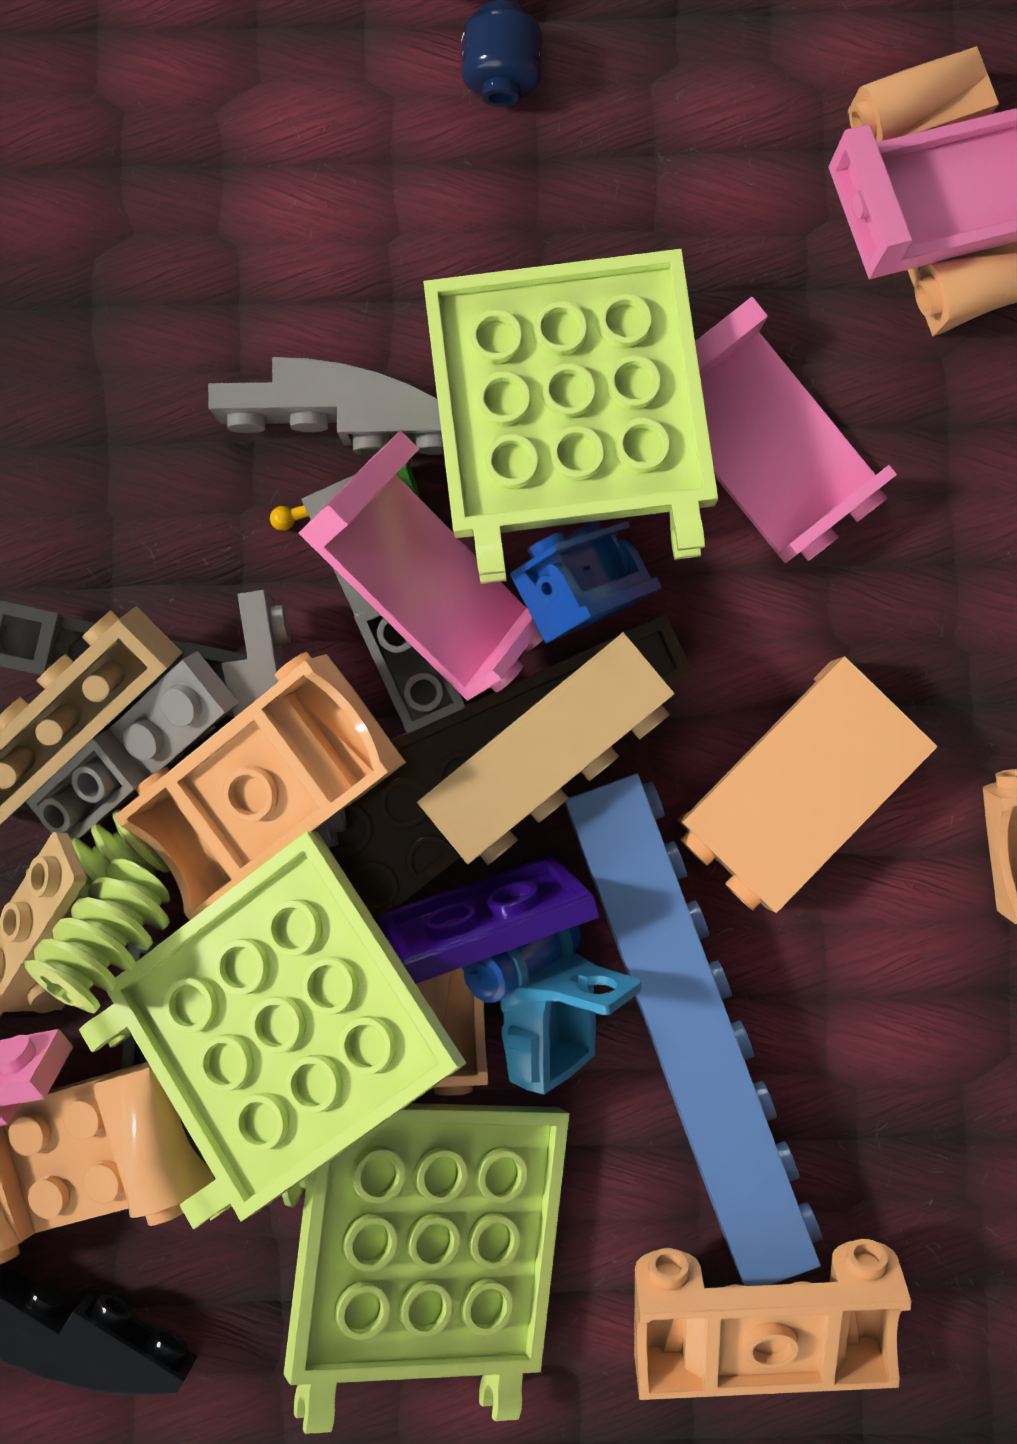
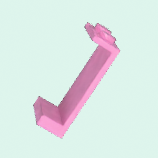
(776, 443)
(422, 576)

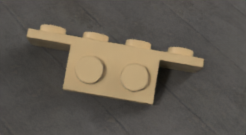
(30, 916)

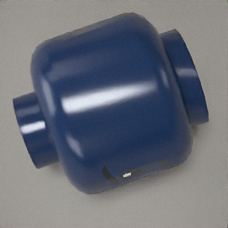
(501, 53)

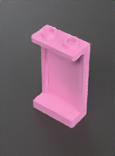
(929, 191)

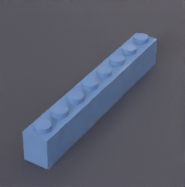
(692, 1033)

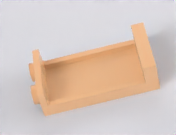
(805, 787)

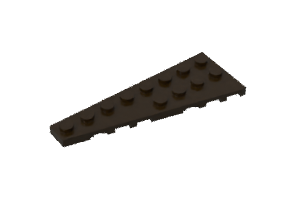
(389, 838)

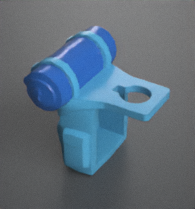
(548, 1006)

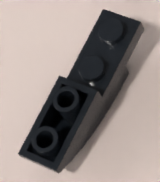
(90, 1346)

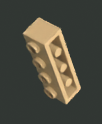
(78, 701)
(545, 749)

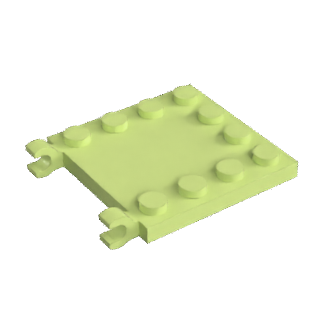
(570, 399)
(278, 1028)
(429, 1255)

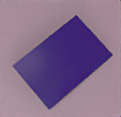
(487, 917)

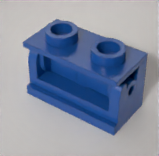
(582, 579)

